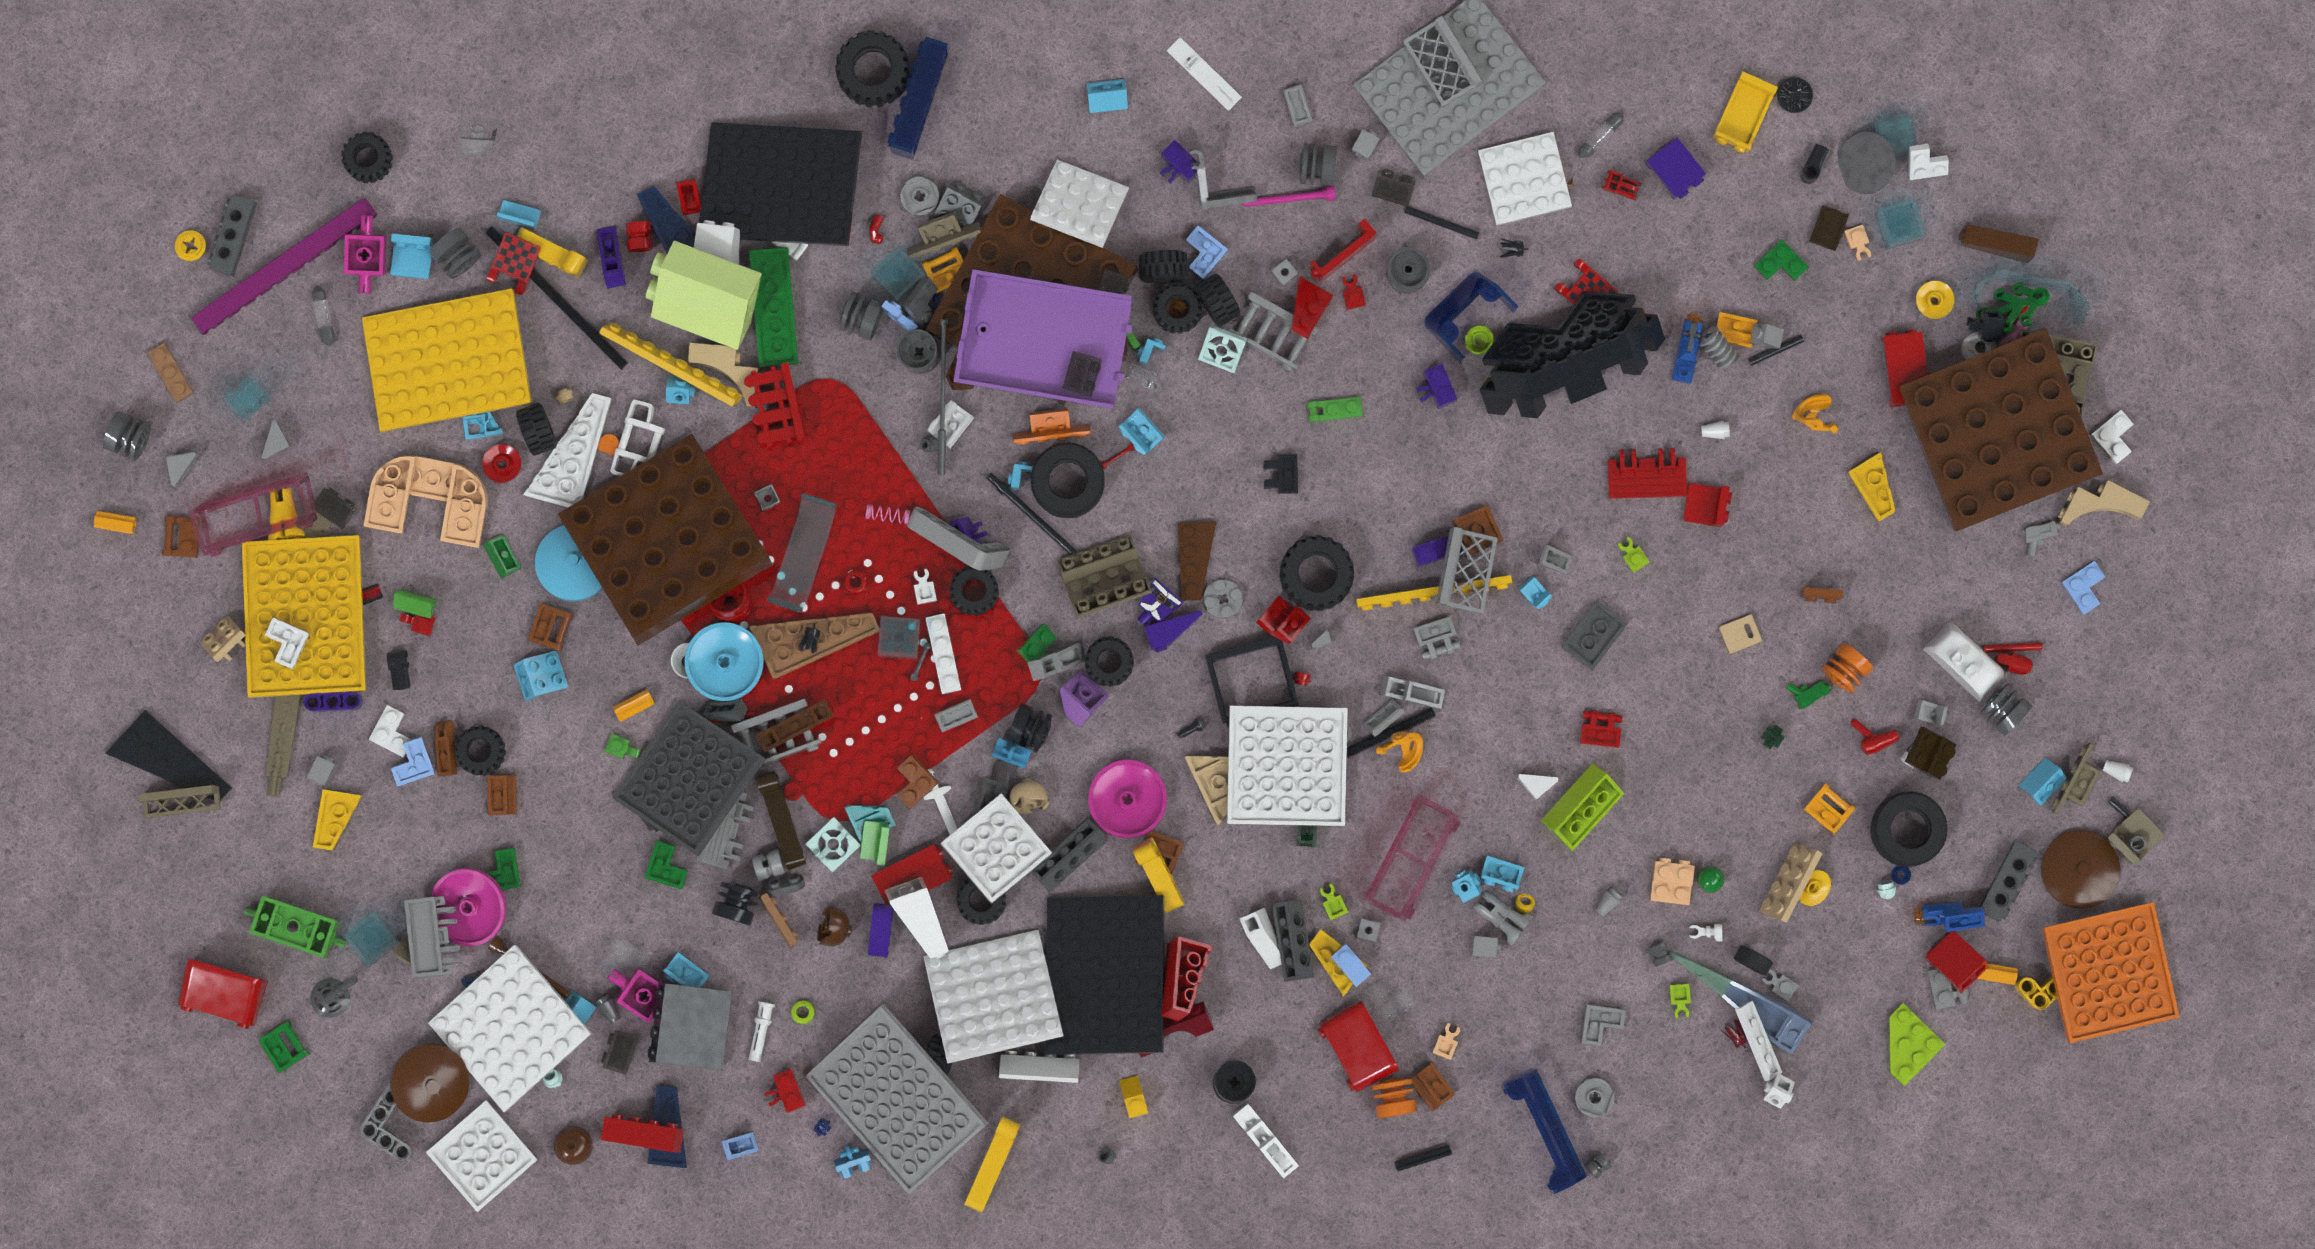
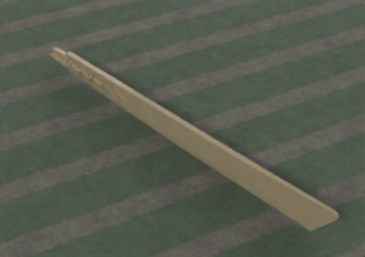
(287, 707)

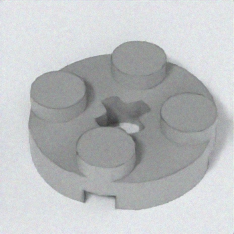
(910, 190)
(1223, 610)
(1600, 1107)

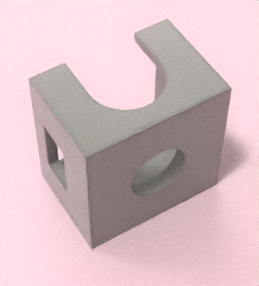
(1284, 280)
(768, 490)
(1368, 937)

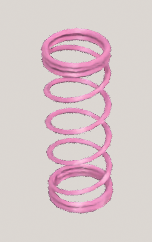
(870, 507)

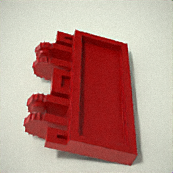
(1647, 479)

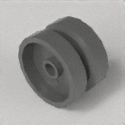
(1404, 281)

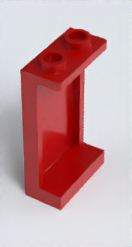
(1368, 236)
(1904, 360)
(923, 864)

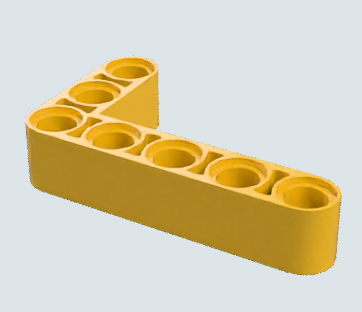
(992, 1164)

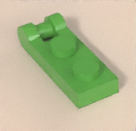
(1335, 409)

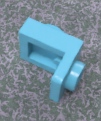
(1144, 352)
(1015, 477)
(1535, 593)

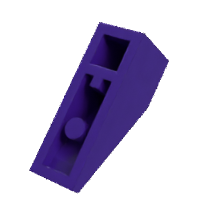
(611, 257)
(1430, 552)
(1166, 632)

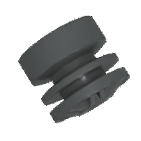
(1318, 164)
(457, 256)
(861, 316)
(920, 340)
(127, 435)
(2006, 709)

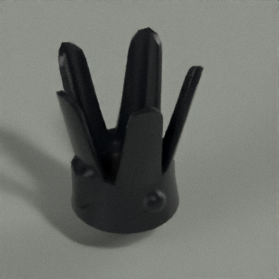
(1516, 246)
(810, 639)

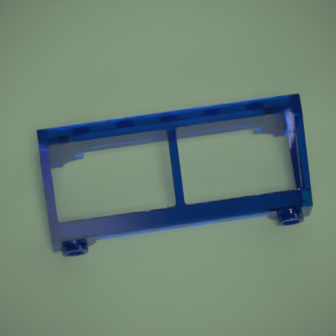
(1568, 1165)

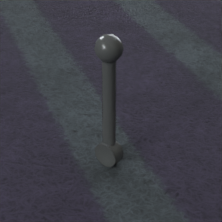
(914, 677)

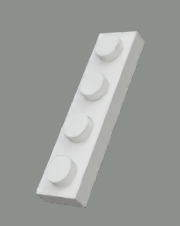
(943, 654)
(1758, 1040)

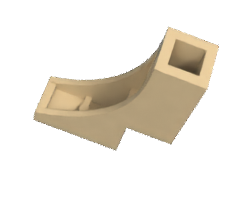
(723, 360)
(2110, 498)

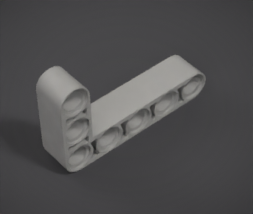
(956, 543)
(380, 1131)

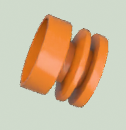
(1847, 667)
(1394, 1098)

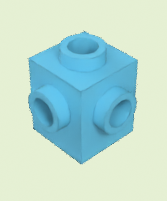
(679, 390)
(1466, 885)

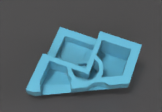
(487, 426)

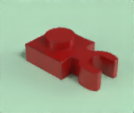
(1353, 296)

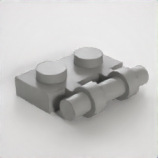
(1435, 632)
(1942, 991)

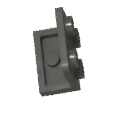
(962, 202)

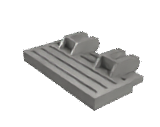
(719, 845)
(426, 937)

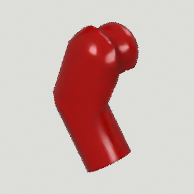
(874, 228)

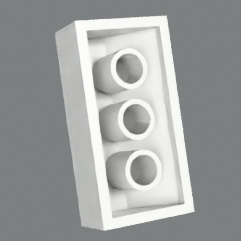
(1039, 1068)

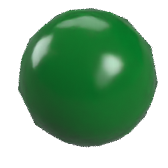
(1711, 879)

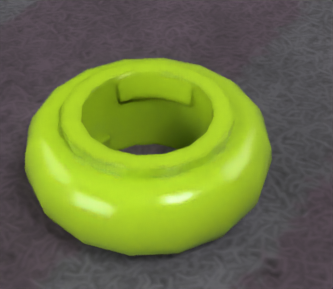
(810, 1016)

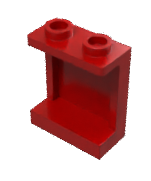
(1957, 961)

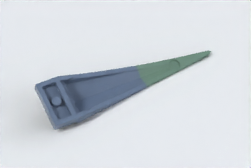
(1781, 1022)

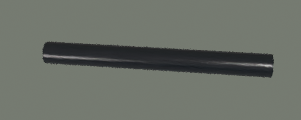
(1442, 222)

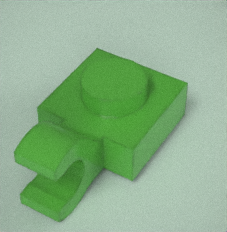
(620, 747)

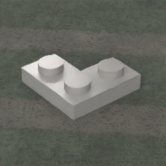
(1596, 1019)

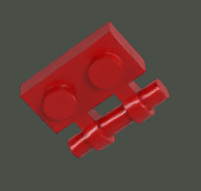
(1601, 735)

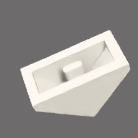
(1537, 784)

